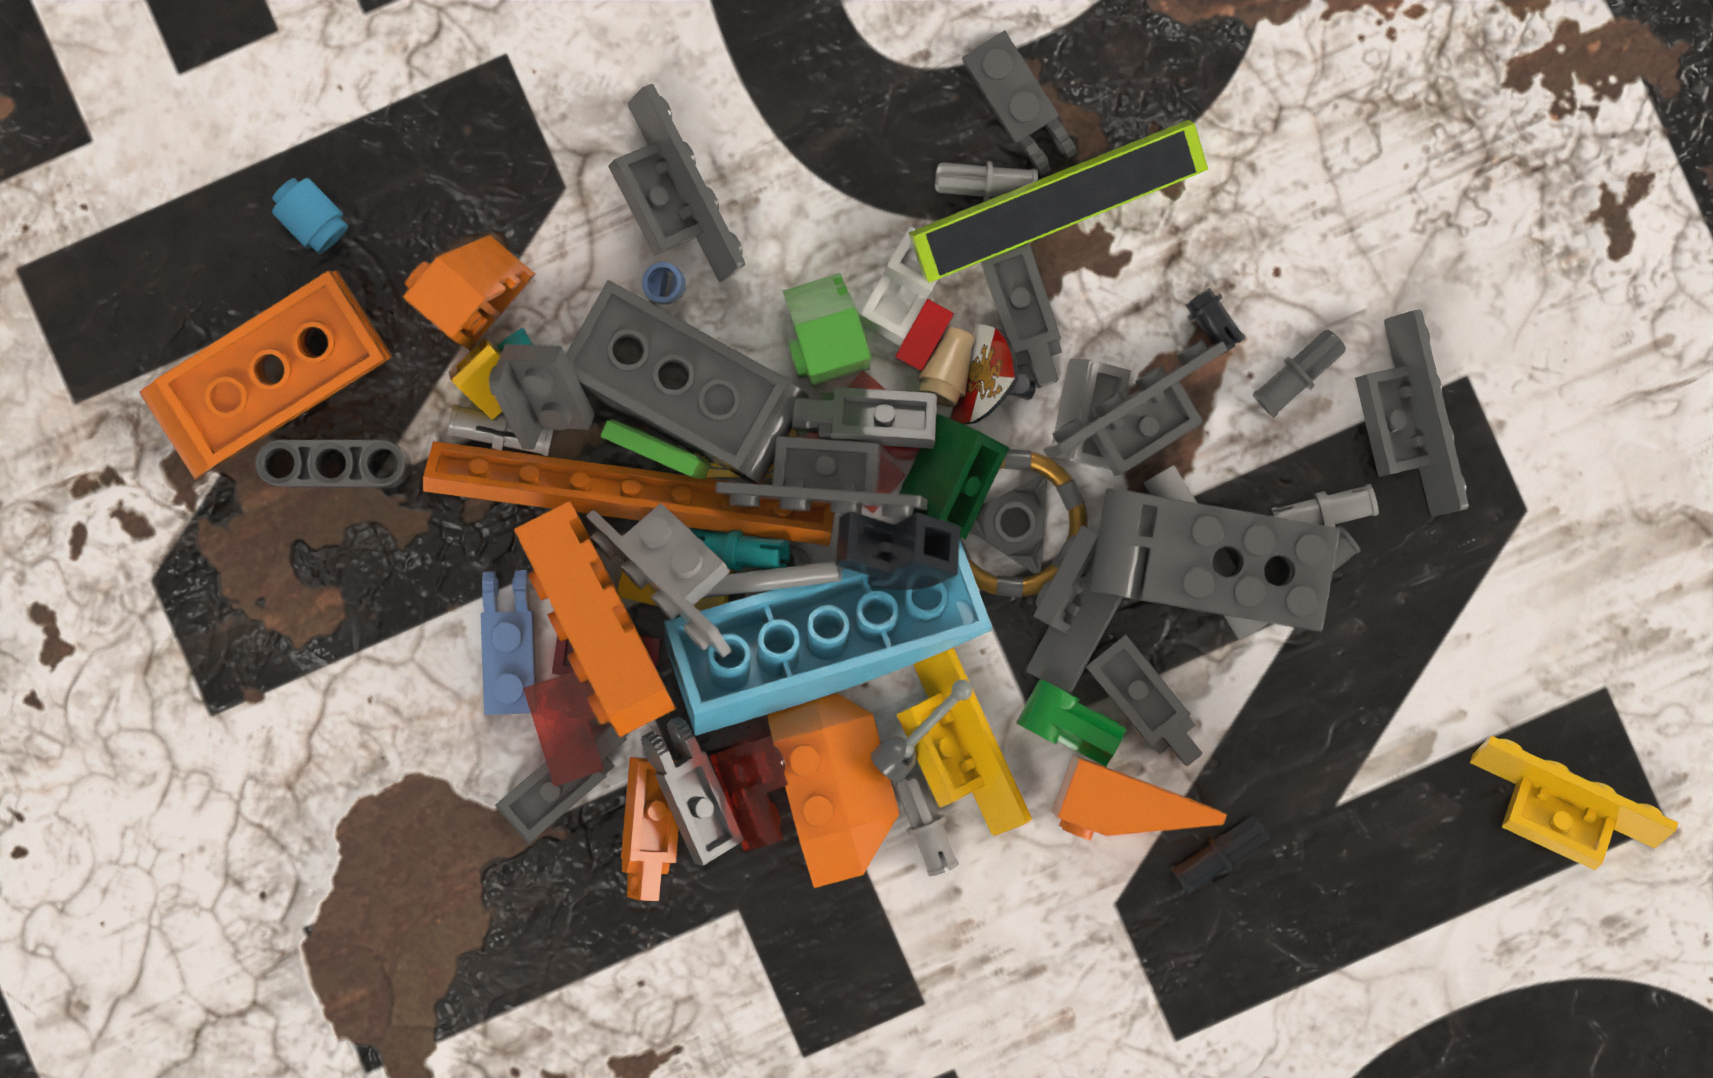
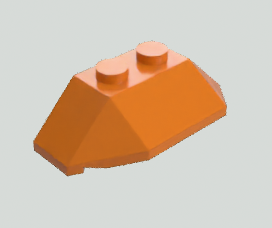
(833, 786)

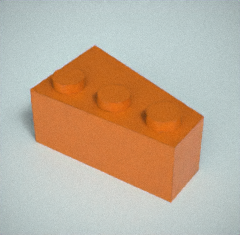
(468, 288)

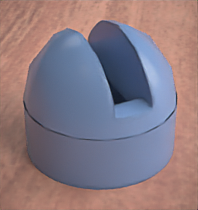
(655, 283)

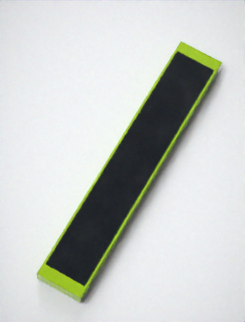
(1058, 201)

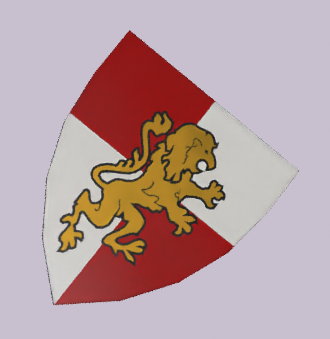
(991, 377)

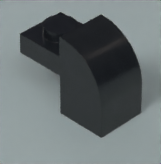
(902, 555)

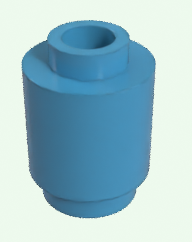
(309, 214)

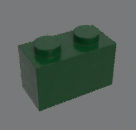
(955, 473)

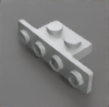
(672, 563)

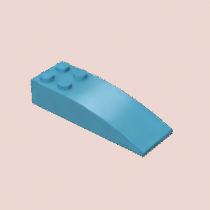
(817, 642)

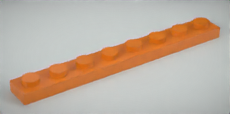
(613, 492)

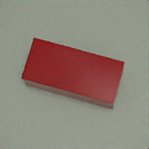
(924, 335)

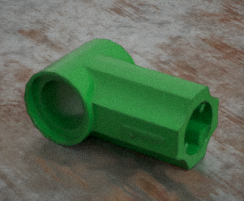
(1063, 719)

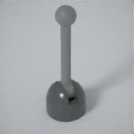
(898, 755)

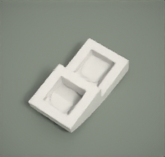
(897, 295)

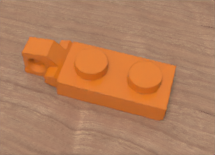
(648, 832)

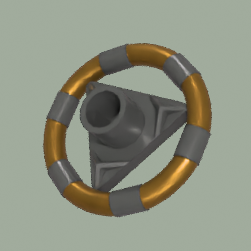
(1016, 524)

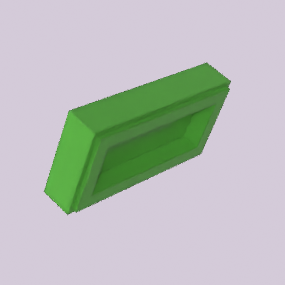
(656, 449)

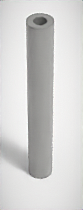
(777, 579)

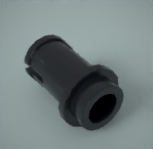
(1214, 319)

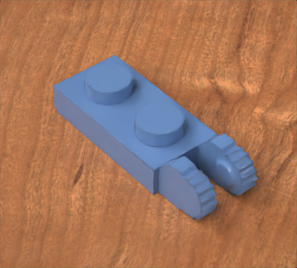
(507, 647)

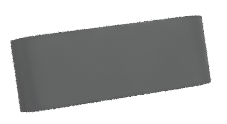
(309, 458)

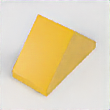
(473, 374)

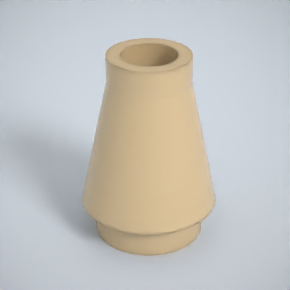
(948, 367)

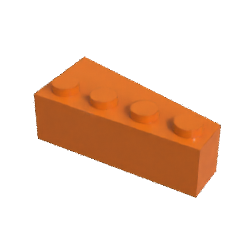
(593, 620)

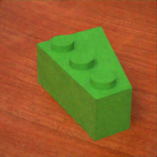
(827, 331)

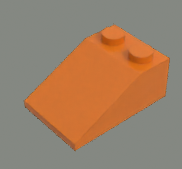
(1117, 804)

